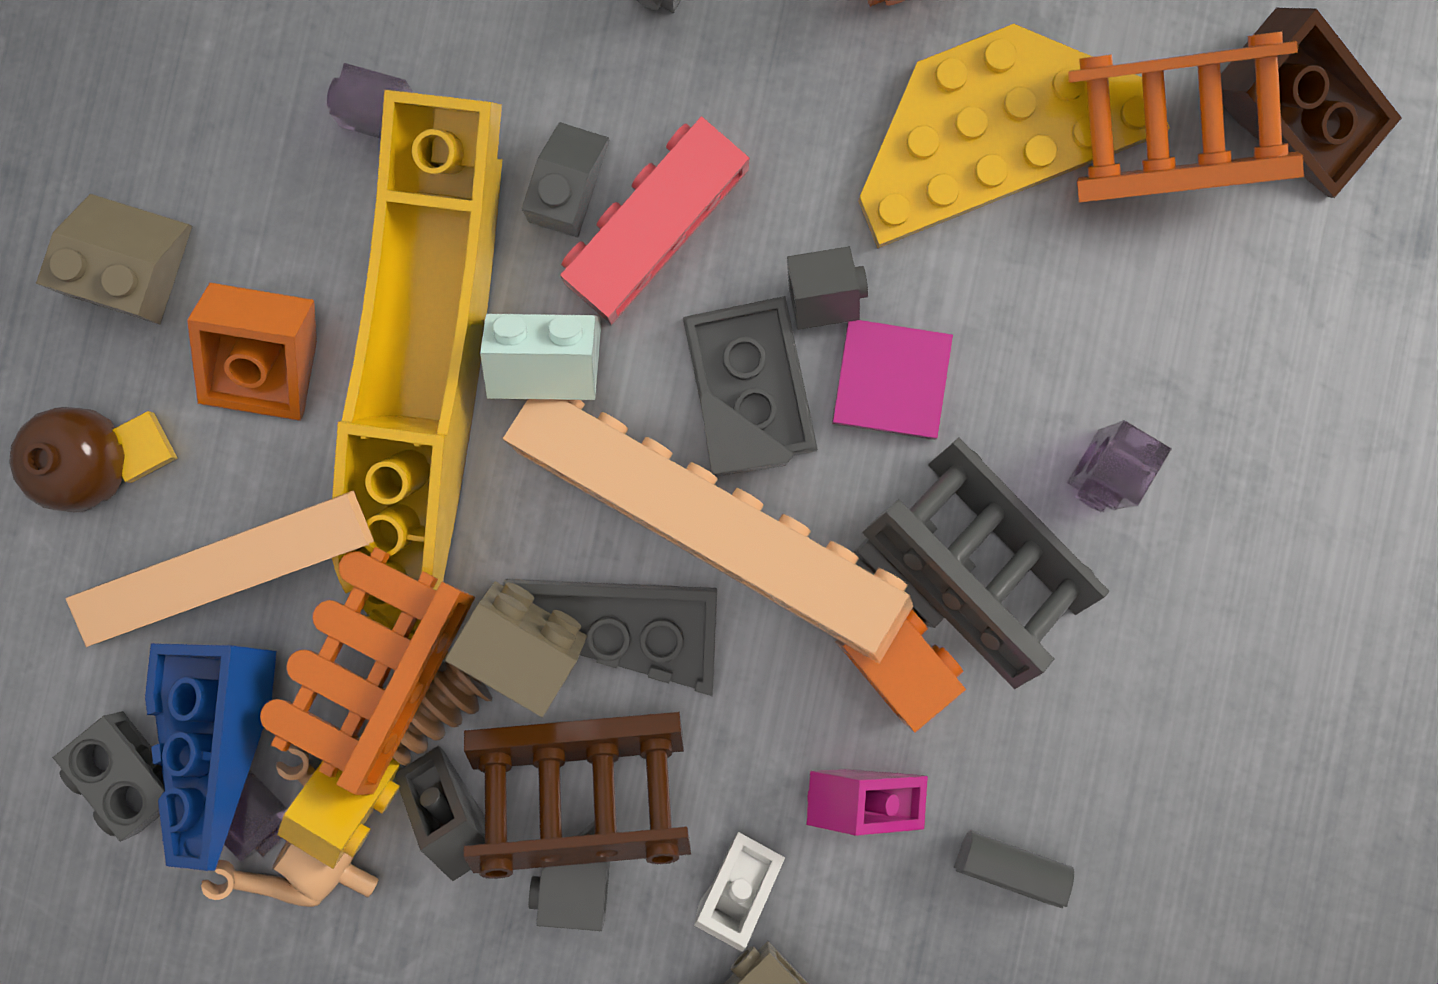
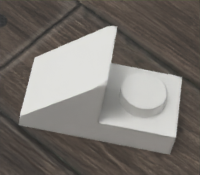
(738, 891)

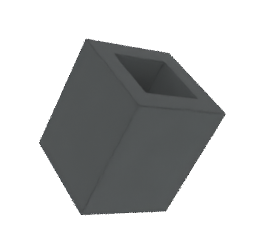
(825, 287)

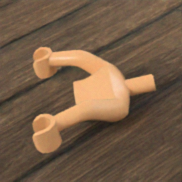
(306, 878)

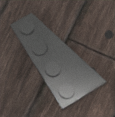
(640, 627)

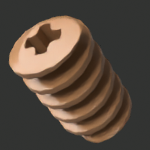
(442, 703)

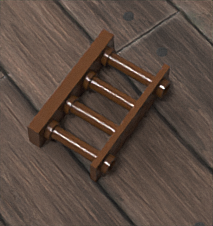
(548, 748)

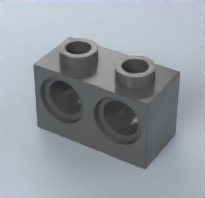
(128, 766)

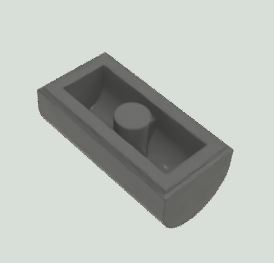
(1015, 869)

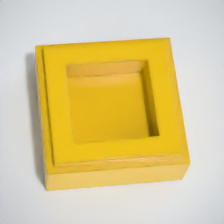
(144, 446)

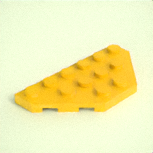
(988, 127)

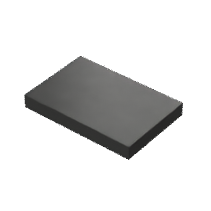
(754, 367)

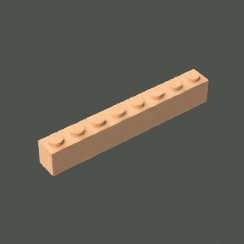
(713, 524)

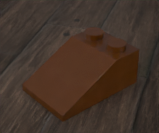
(1326, 99)

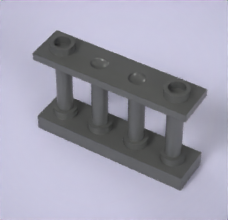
(954, 590)

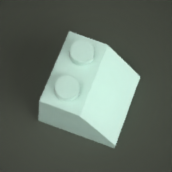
(540, 356)

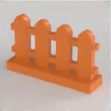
(386, 709)

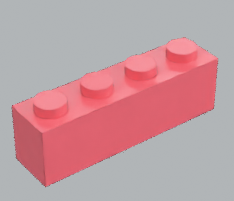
(655, 219)

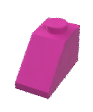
(866, 801)

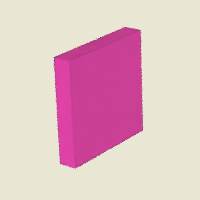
(892, 379)

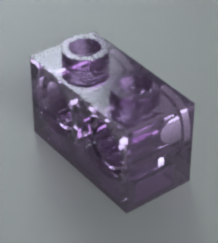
(1118, 467)

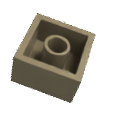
(518, 647)

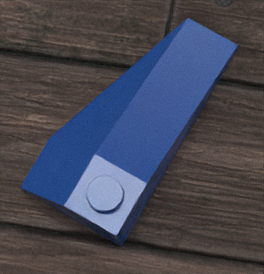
(207, 735)

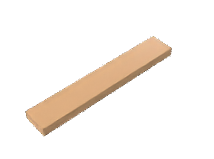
(220, 569)

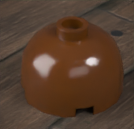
(67, 459)

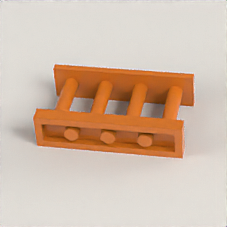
(1215, 164)

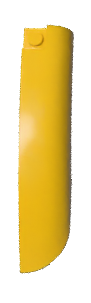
(420, 331)

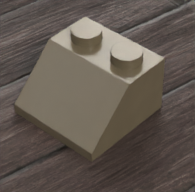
(115, 257)

